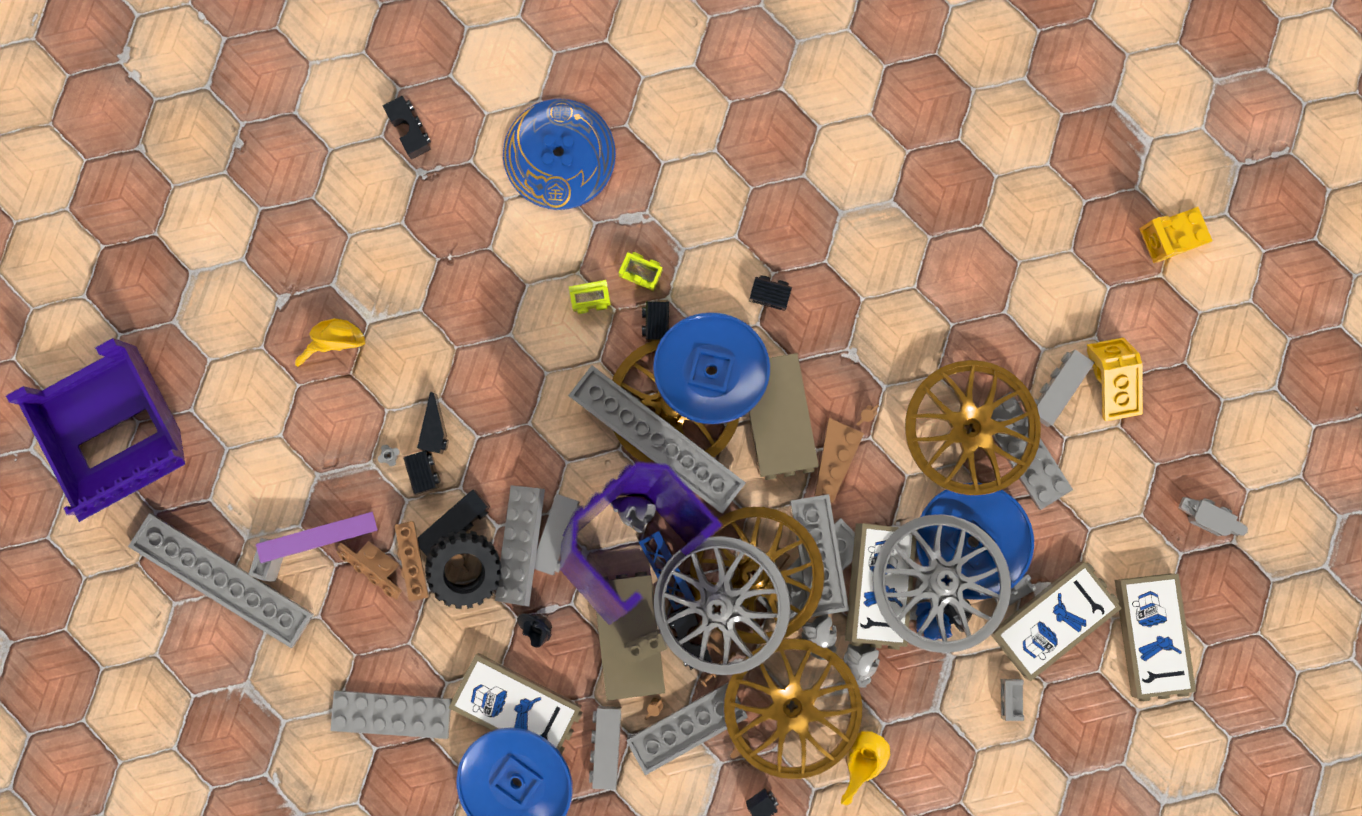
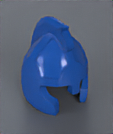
(932, 631)

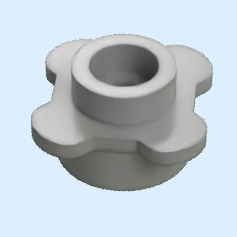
(393, 455)

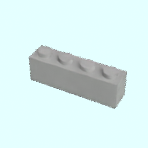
(1062, 386)
(550, 544)
(606, 747)

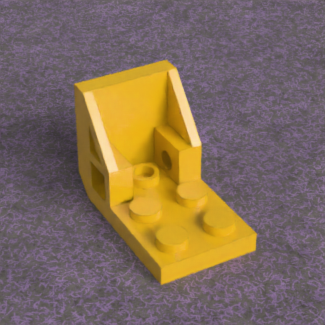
(1175, 234)
(1120, 373)

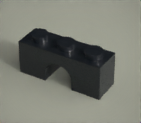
(400, 112)
(682, 626)

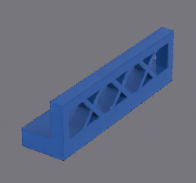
(667, 556)

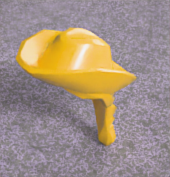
(332, 335)
(865, 761)

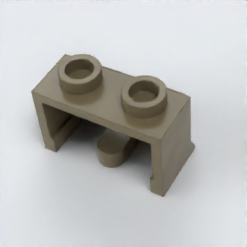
(645, 646)

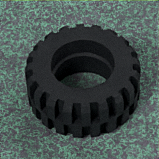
(469, 593)

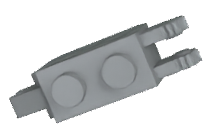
(1212, 518)

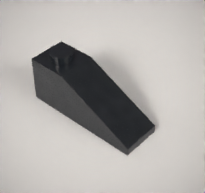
(433, 431)

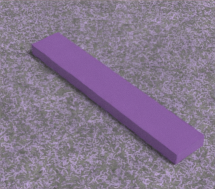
(316, 537)

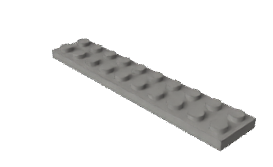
(657, 438)
(221, 580)

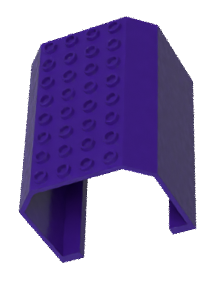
(672, 501)

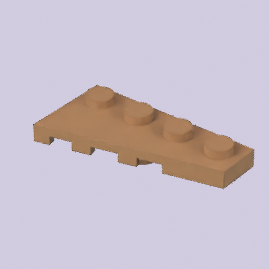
(837, 454)

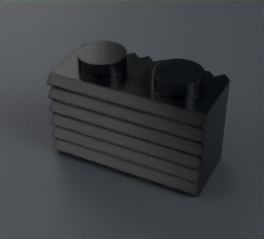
(770, 293)
(656, 320)
(421, 472)
(762, 804)

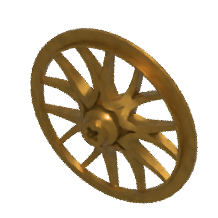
(662, 408)
(982, 427)
(763, 581)
(799, 717)

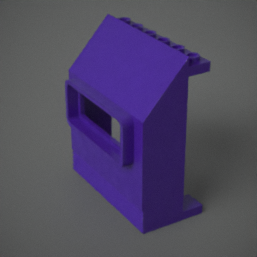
(86, 407)

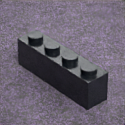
(457, 518)

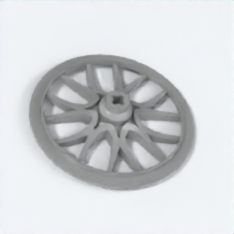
(935, 590)
(731, 604)

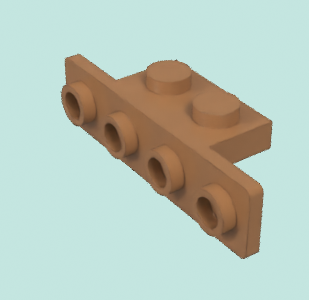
(411, 560)
(374, 565)

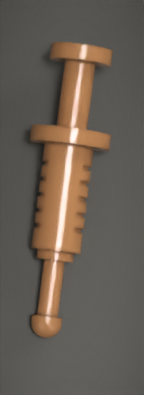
(703, 681)

